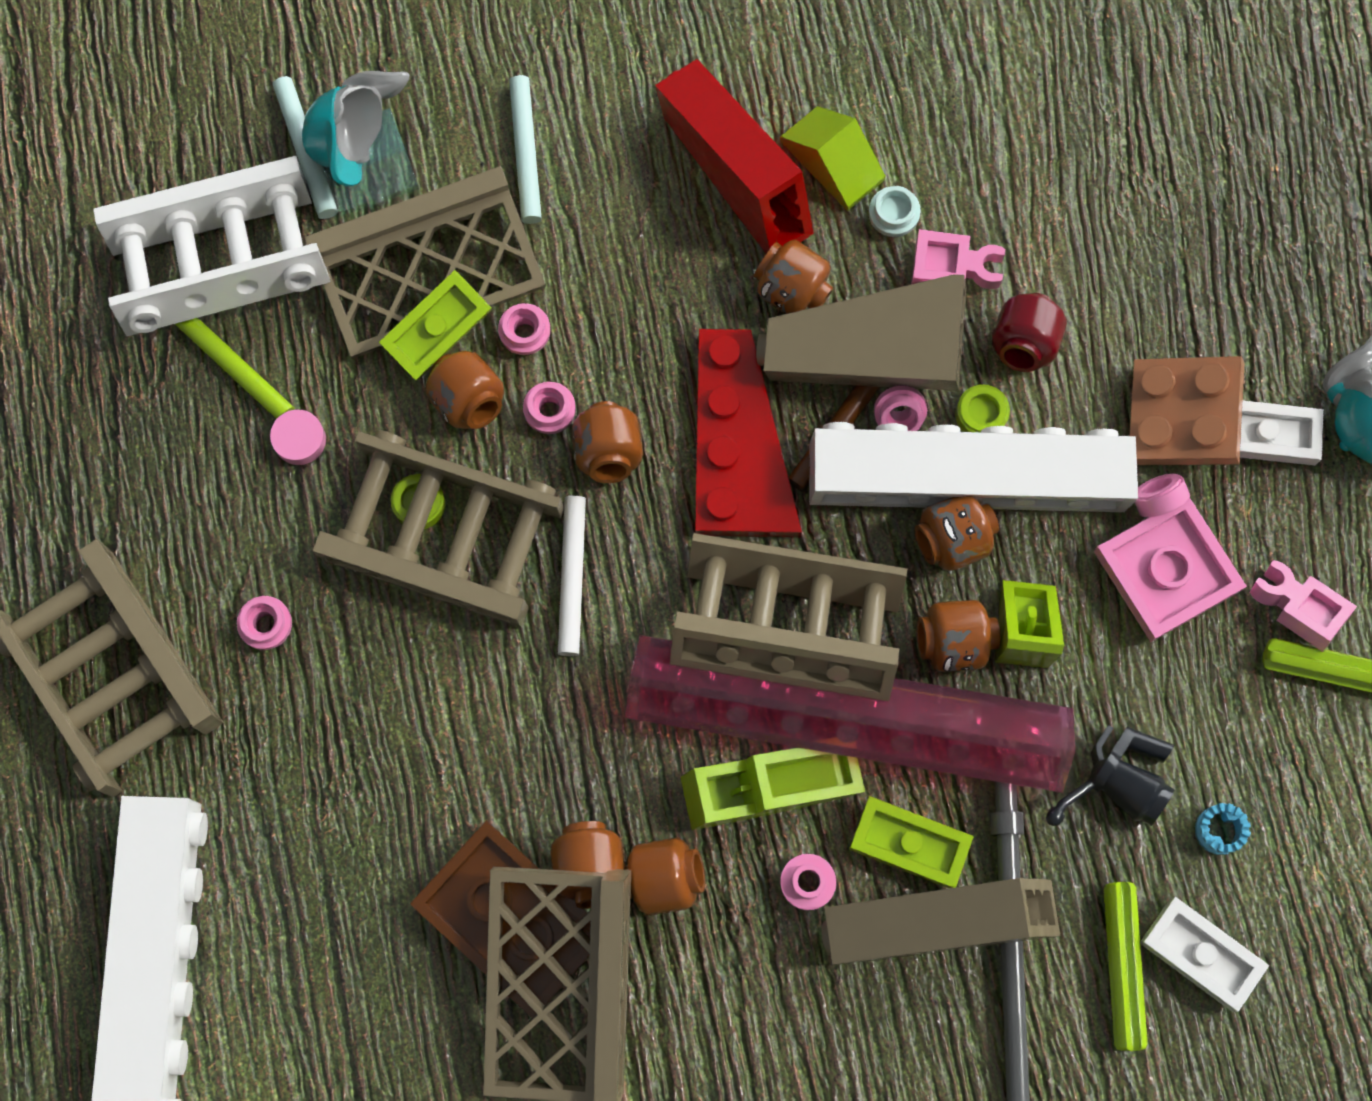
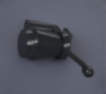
(1130, 787)

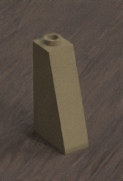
(873, 340)
(941, 921)

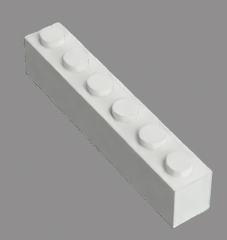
(993, 466)
(149, 950)

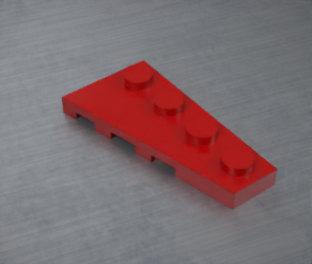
(739, 455)

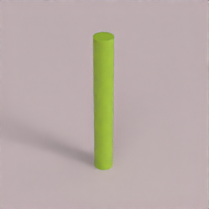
(235, 367)

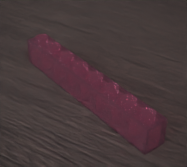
(917, 728)

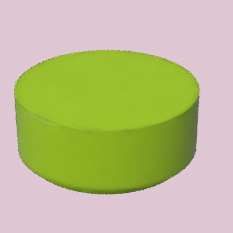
(981, 408)
(402, 497)

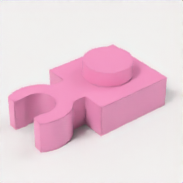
(949, 254)
(1308, 609)

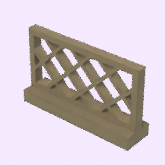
(413, 219)
(606, 993)

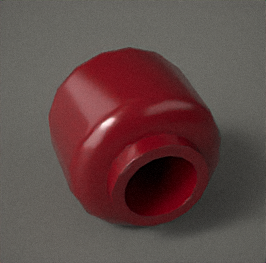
(1029, 332)

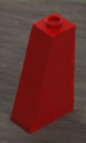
(737, 156)

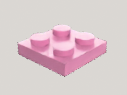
(1169, 569)

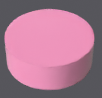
(298, 437)
(1161, 495)

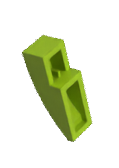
(768, 785)

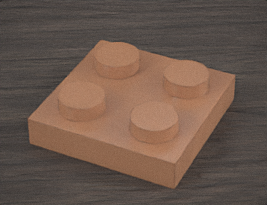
(1187, 410)

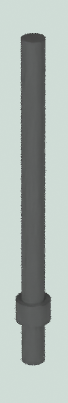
(1007, 826)

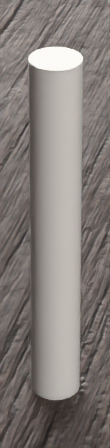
(571, 576)

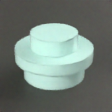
(894, 211)

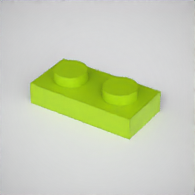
(435, 325)
(911, 843)

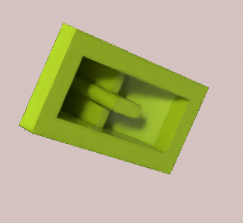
(835, 154)
(1029, 625)

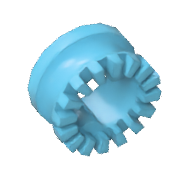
(1228, 814)

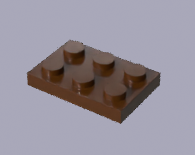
(459, 909)

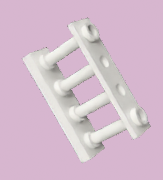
(202, 207)

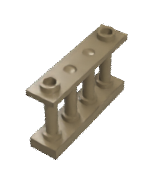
(450, 580)
(781, 654)
(157, 664)

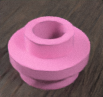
(520, 315)
(545, 393)
(898, 396)
(256, 609)
(800, 898)

